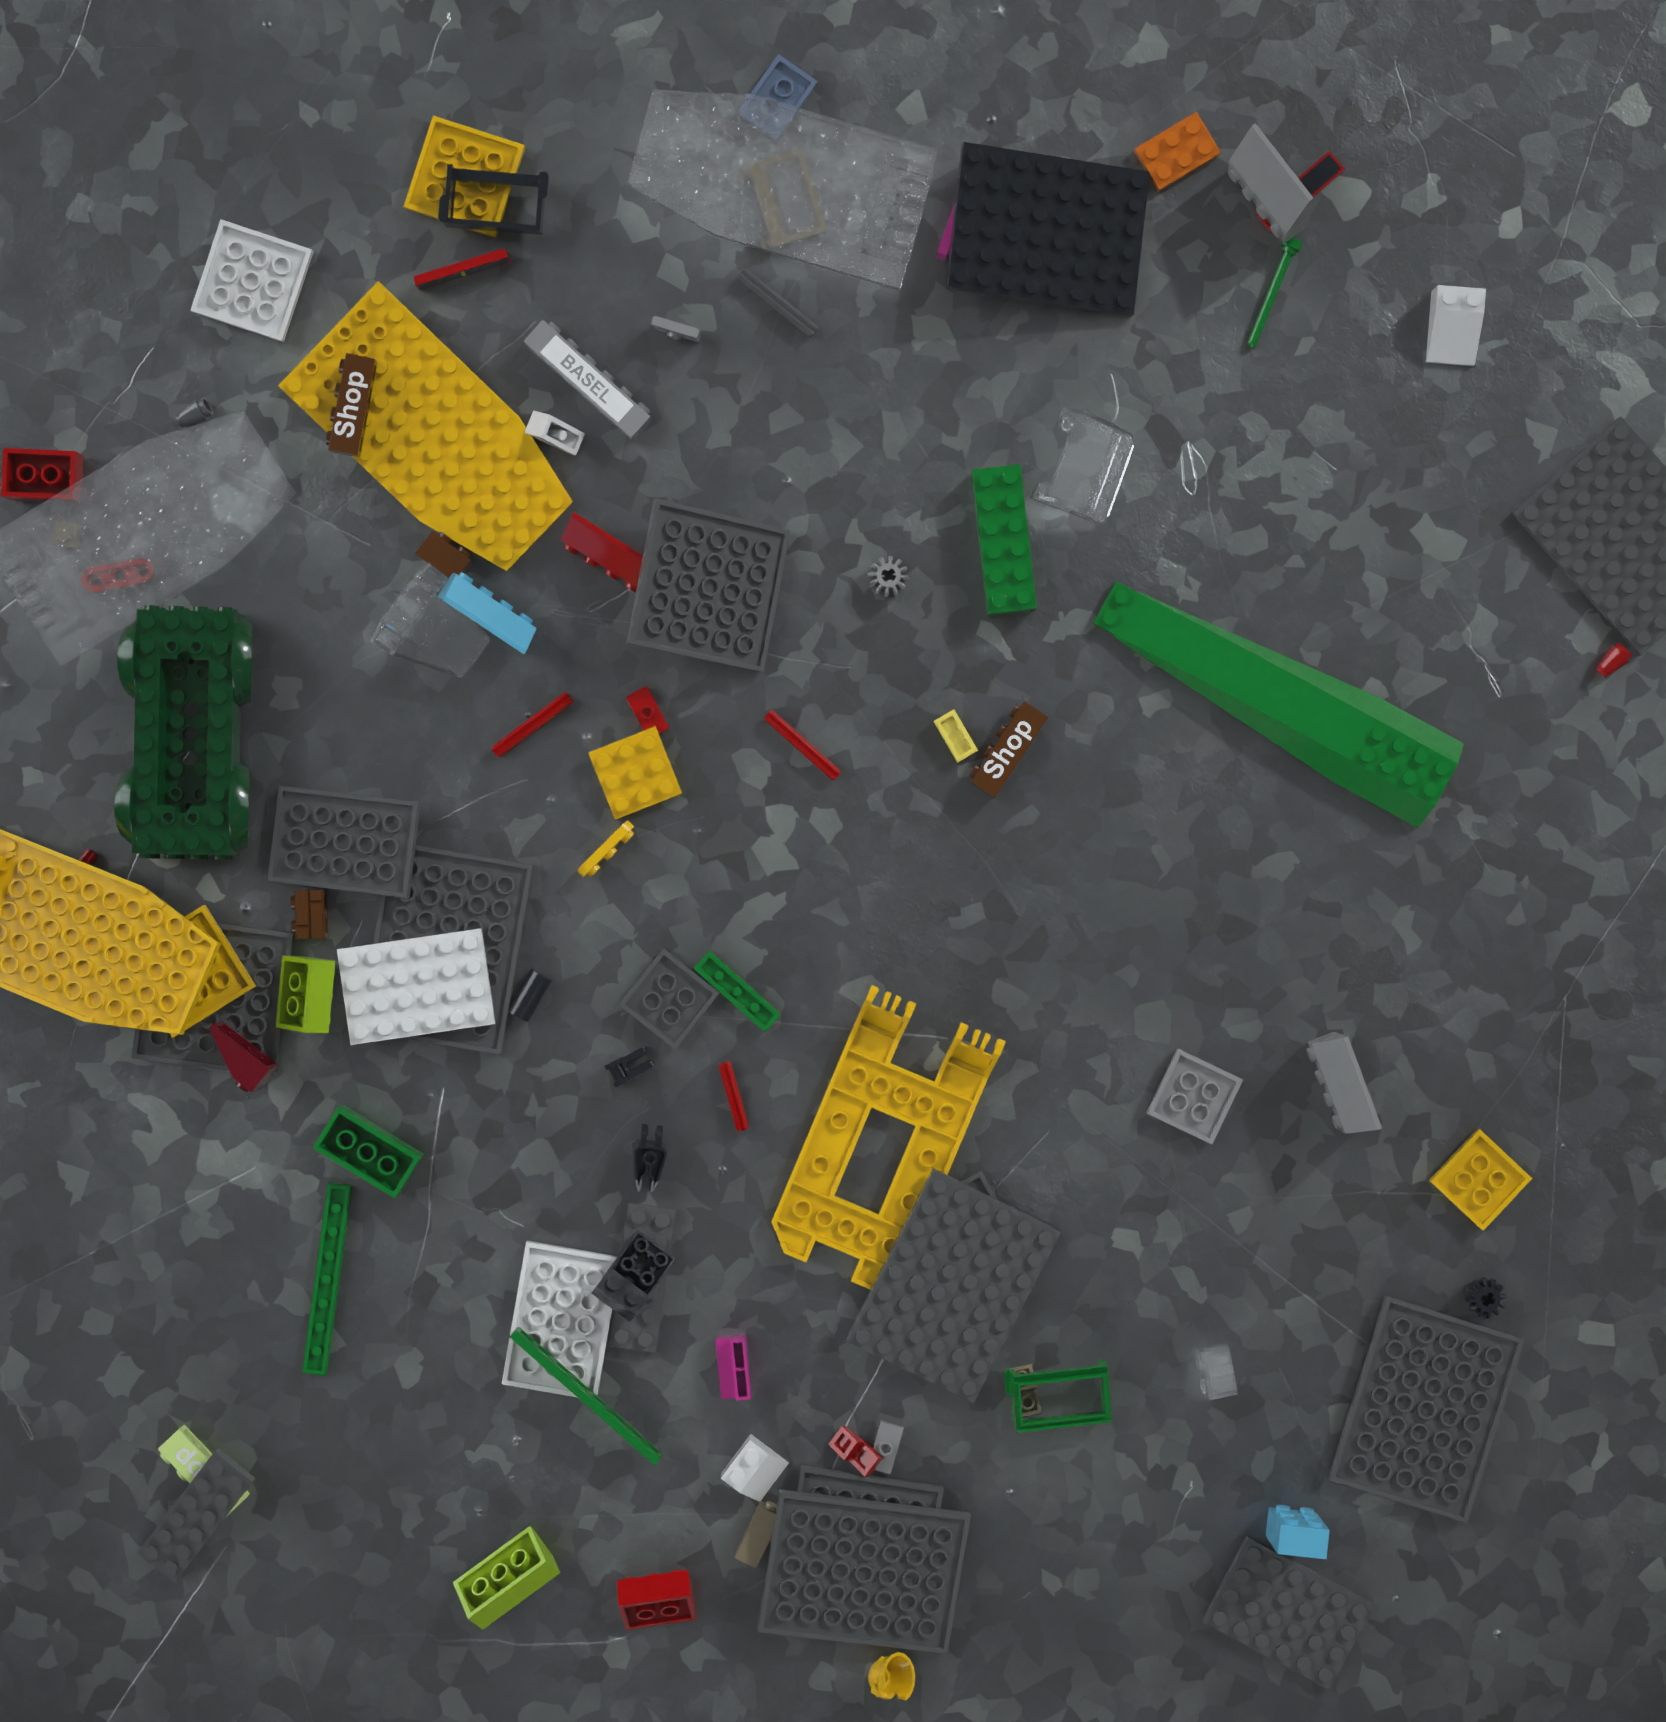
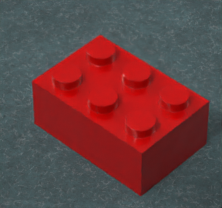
(38, 473)

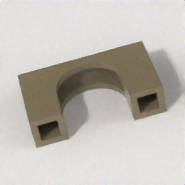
(757, 1534)

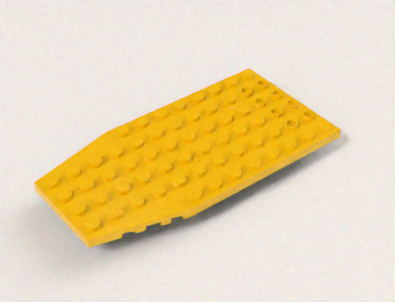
(435, 432)
(96, 942)

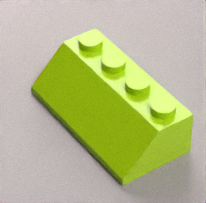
(505, 1578)

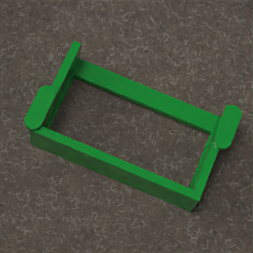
(1014, 1381)

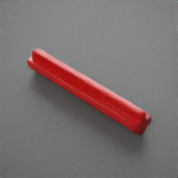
(532, 724)
(802, 745)

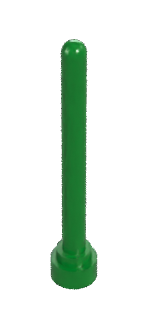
(1289, 249)

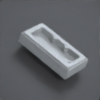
(675, 330)
(887, 1444)

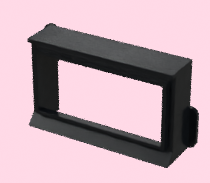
(446, 202)

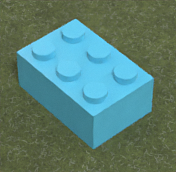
(1297, 1532)

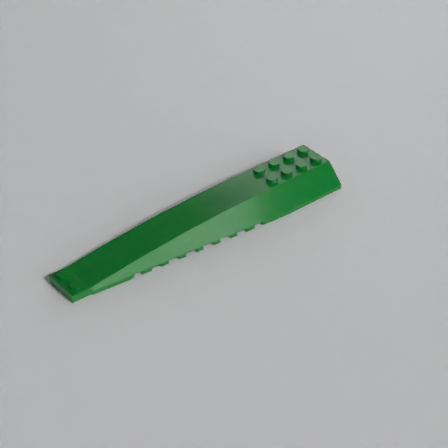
(1311, 715)

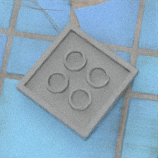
(1194, 1096)

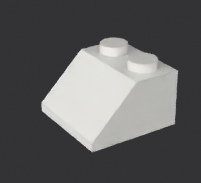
(753, 1469)

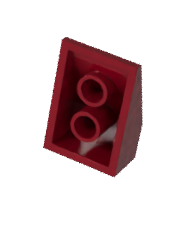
(245, 1061)

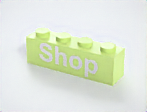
(187, 1456)

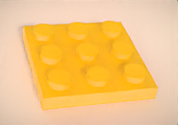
(635, 772)
(1480, 1179)

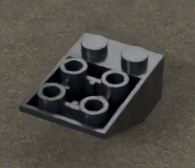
(633, 1276)

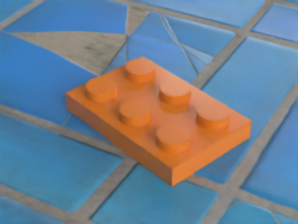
(1177, 151)

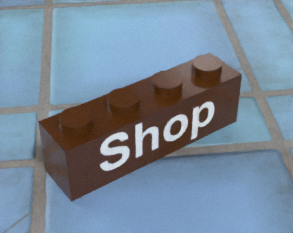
(352, 405)
(1008, 750)

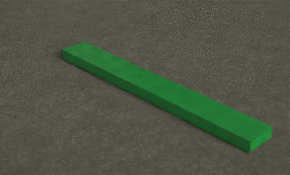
(327, 1278)
(586, 1395)

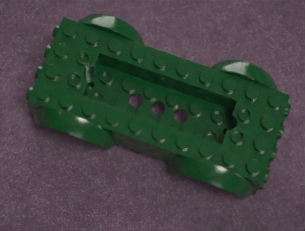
(164, 665)

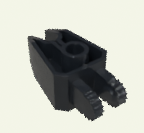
(648, 1157)

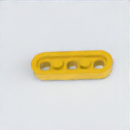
(606, 850)

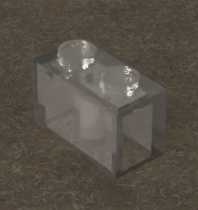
(1217, 1371)

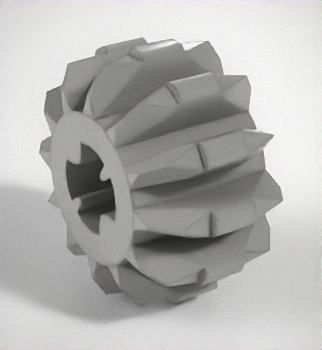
(887, 568)

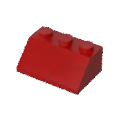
(656, 1599)

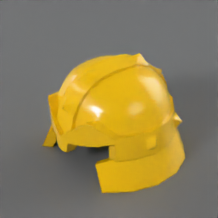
(892, 1677)

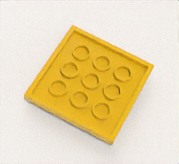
(464, 149)
(226, 977)

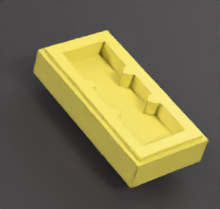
(955, 735)

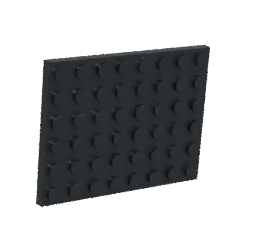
(1047, 229)

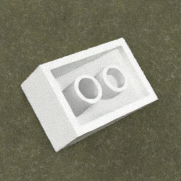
(1455, 324)

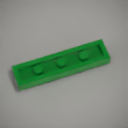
(737, 991)

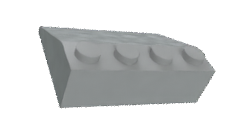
(1271, 185)
(1343, 1084)

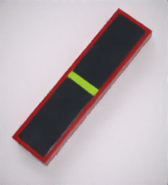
(1316, 178)
(461, 269)

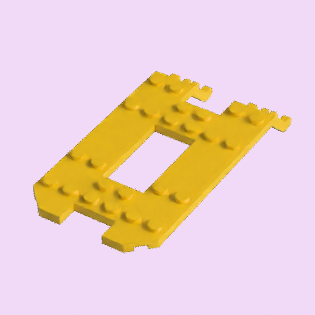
(868, 1081)

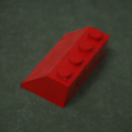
(602, 550)

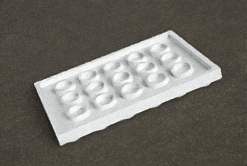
(416, 986)
(561, 1316)

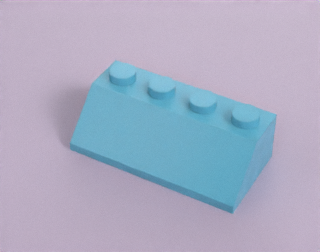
(487, 612)

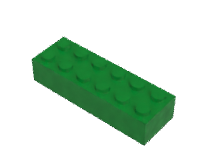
(1003, 540)

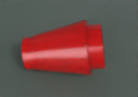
(1613, 660)

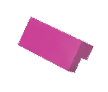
(733, 1367)

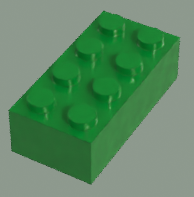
(368, 1151)

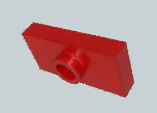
(647, 710)

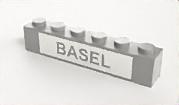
(587, 380)

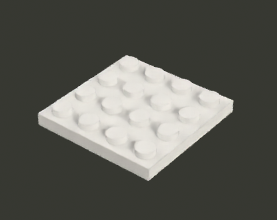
(252, 280)

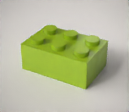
(305, 994)

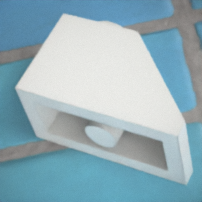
(554, 432)

